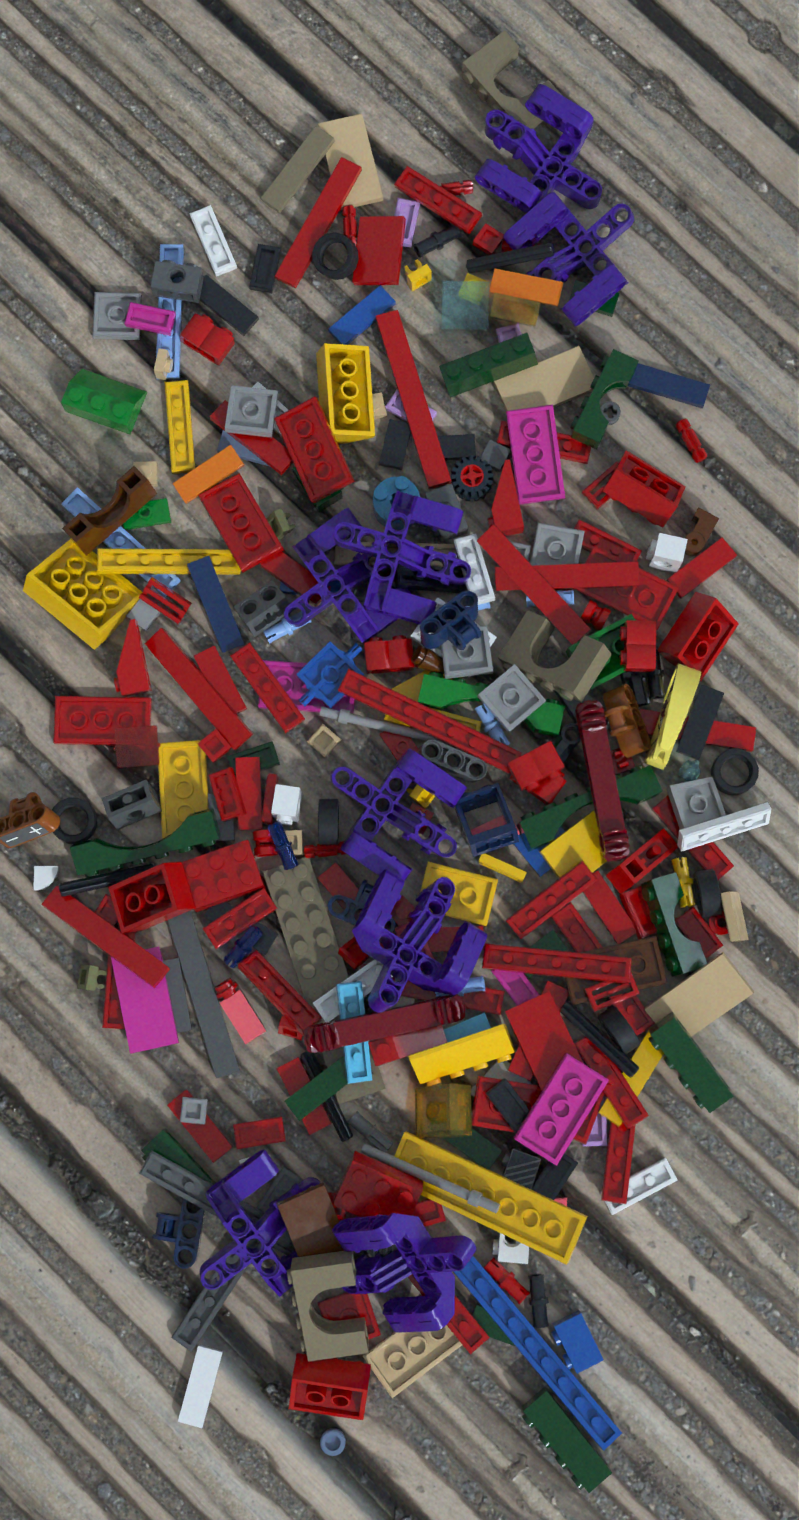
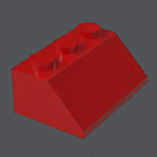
(644, 489)
(698, 634)
(330, 1387)

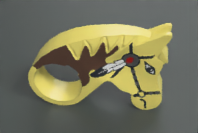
(672, 715)

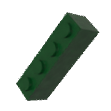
(488, 365)
(690, 1062)
(566, 1439)

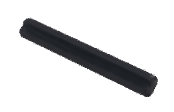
(510, 257)
(100, 881)
(599, 1039)
(331, 1104)

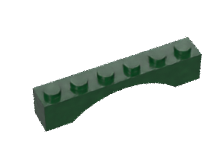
(541, 828)
(97, 854)

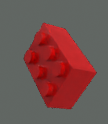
(223, 875)
(151, 897)
(376, 1189)

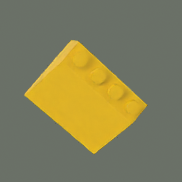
(78, 596)

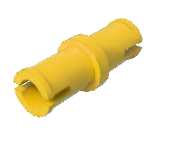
(681, 868)

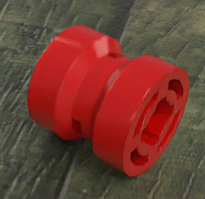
(600, 617)
(263, 837)

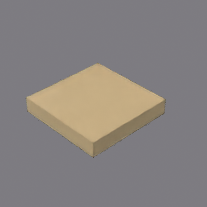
(734, 916)

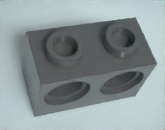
(262, 608)

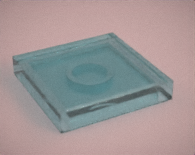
(465, 304)

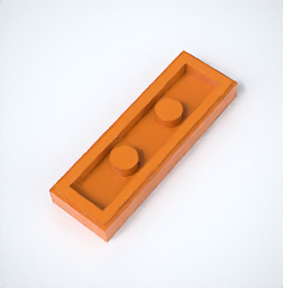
(526, 287)
(208, 474)

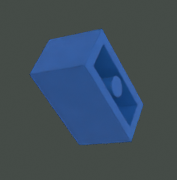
(577, 1342)

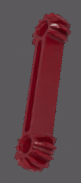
(602, 780)
(388, 1023)

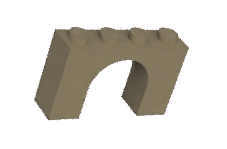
(482, 69)
(570, 679)
(322, 1336)

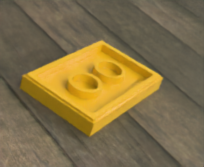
(575, 845)
(472, 893)

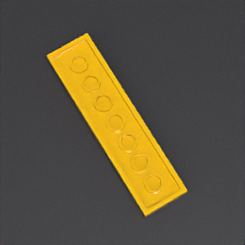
(522, 1212)

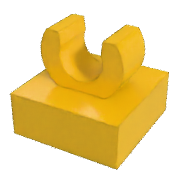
(418, 277)
(421, 796)

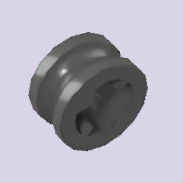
(615, 409)

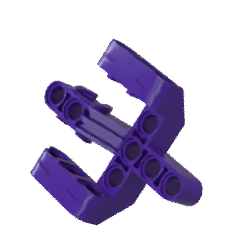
(561, 114)
(554, 213)
(409, 510)
(314, 549)
(407, 769)
(441, 978)
(225, 1200)
(416, 1254)

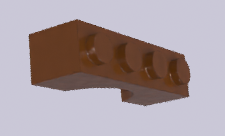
(131, 494)

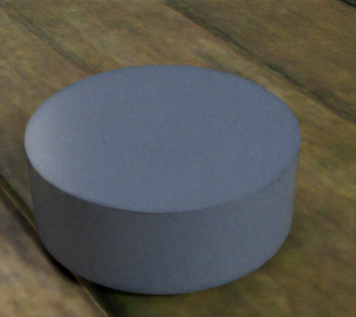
(332, 1441)

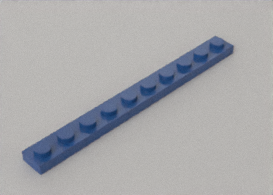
(538, 1354)

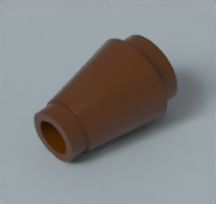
(427, 660)

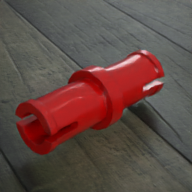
(506, 1280)

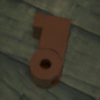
(701, 532)

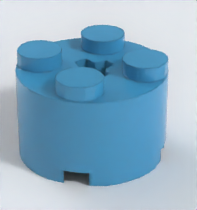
(384, 496)

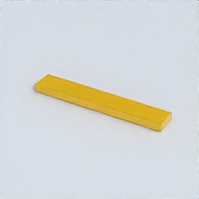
(162, 561)

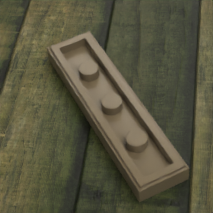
(298, 169)

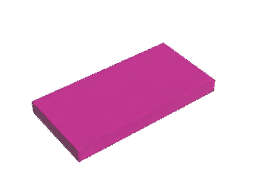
(535, 454)
(286, 676)
(145, 1010)
(561, 1109)

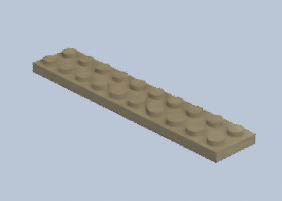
(313, 951)

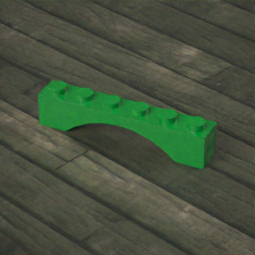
(442, 693)

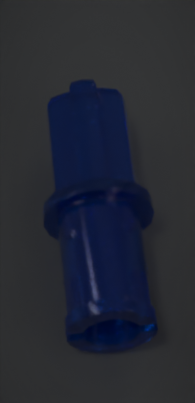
(283, 846)
(243, 946)

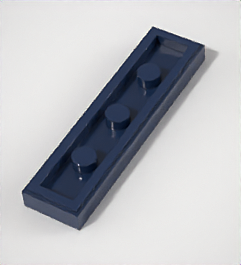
(669, 385)
(215, 604)

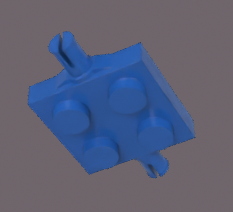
(326, 672)

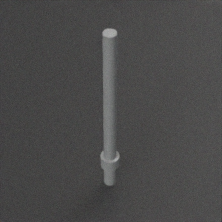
(344, 717)
(473, 1197)

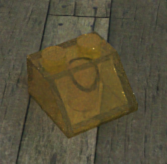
(443, 1111)

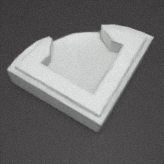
(44, 876)

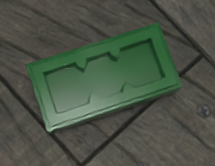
(151, 514)

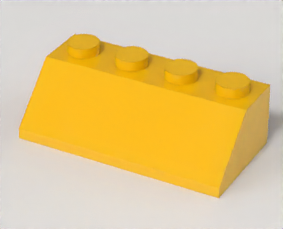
(346, 391)
(461, 1054)

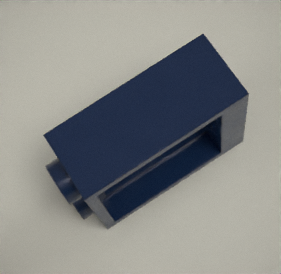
(492, 838)

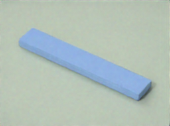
(172, 343)
(79, 502)

